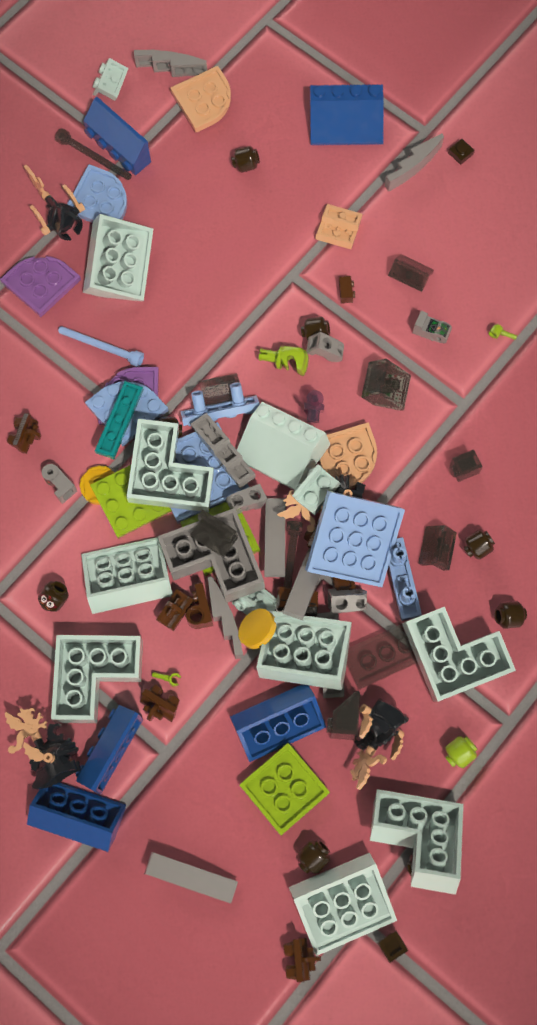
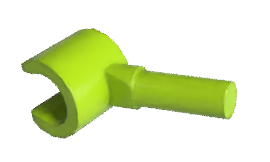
(498, 330)
(167, 677)

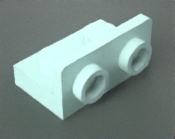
(110, 80)
(313, 490)
(260, 599)

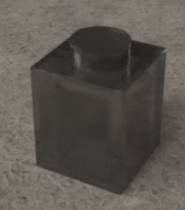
(465, 466)

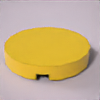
(91, 476)
(257, 628)

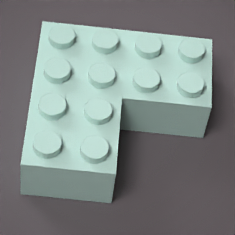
(156, 476)
(83, 664)
(451, 666)
(430, 829)

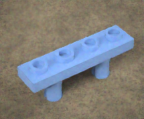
(225, 409)
(403, 582)

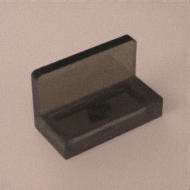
(410, 272)
(218, 389)
(214, 534)
(437, 547)

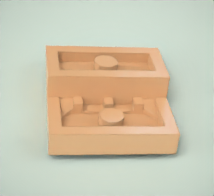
(339, 226)

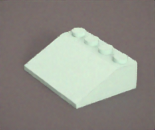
(118, 259)
(281, 445)
(126, 575)
(306, 651)
(343, 903)

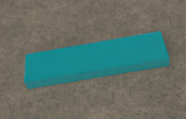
(119, 420)

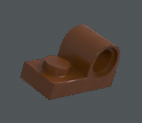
(203, 609)

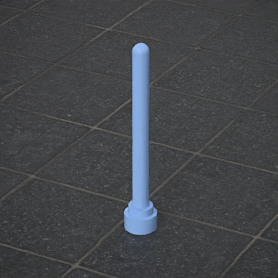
(135, 358)

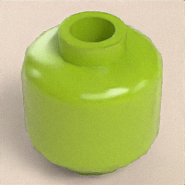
(461, 752)

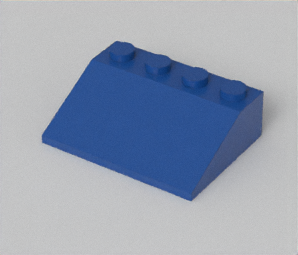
(346, 114)

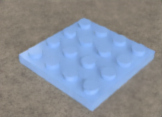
(194, 452)
(354, 539)

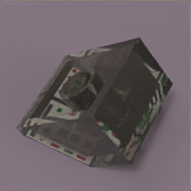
(386, 385)
(345, 719)

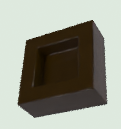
(461, 151)
(392, 946)

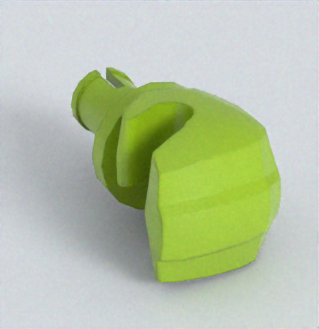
(283, 355)

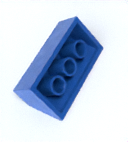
(117, 137)
(278, 721)
(109, 749)
(76, 815)

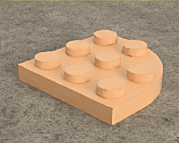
(203, 98)
(351, 453)

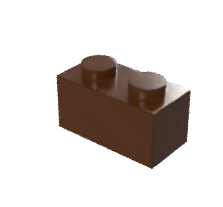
(346, 291)

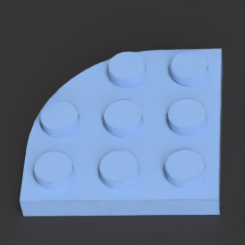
(100, 194)
(148, 407)

